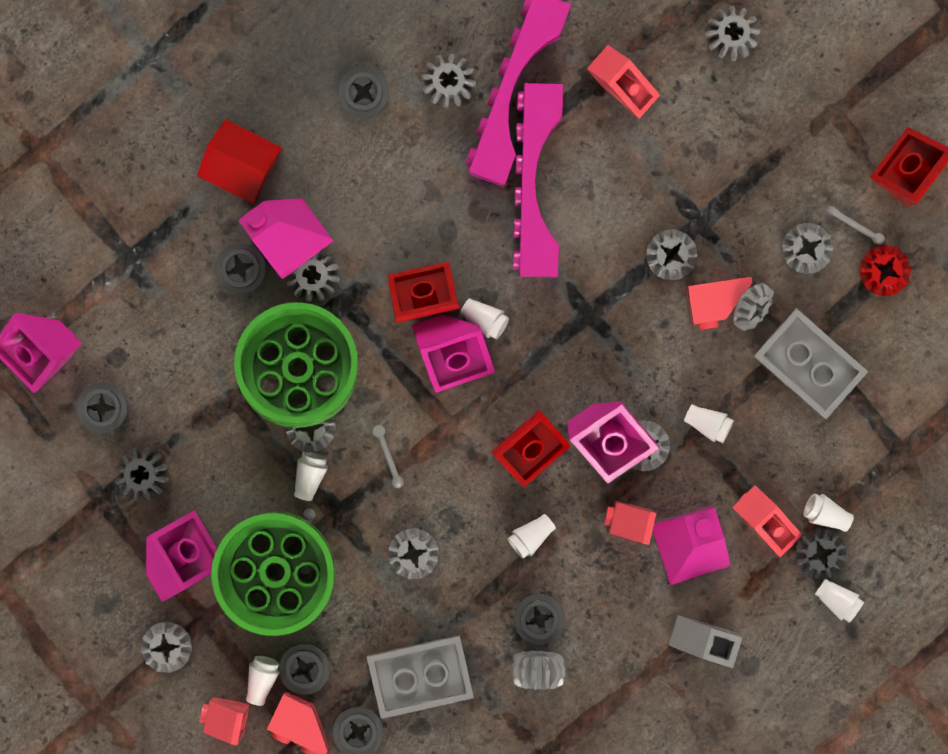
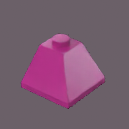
(285, 233)
(36, 348)
(452, 351)
(610, 438)
(691, 544)
(179, 555)

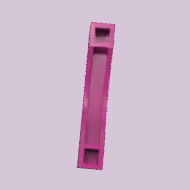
(541, 113)
(495, 151)

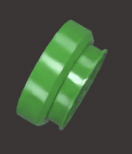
(274, 330)
(234, 590)

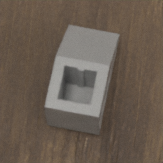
(705, 641)

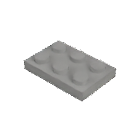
(810, 363)
(420, 676)

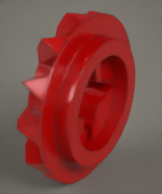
(871, 274)

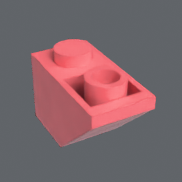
(299, 722)

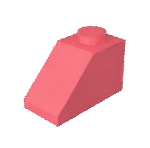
(623, 81)
(714, 300)
(767, 521)
(630, 522)
(225, 719)

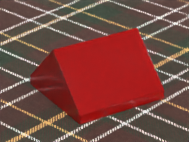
(238, 161)
(911, 166)
(423, 292)
(530, 448)

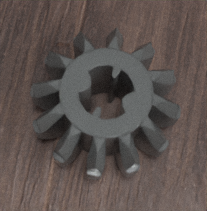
(136, 464)

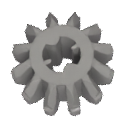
(740, 25)
(447, 69)
(319, 285)
(538, 670)

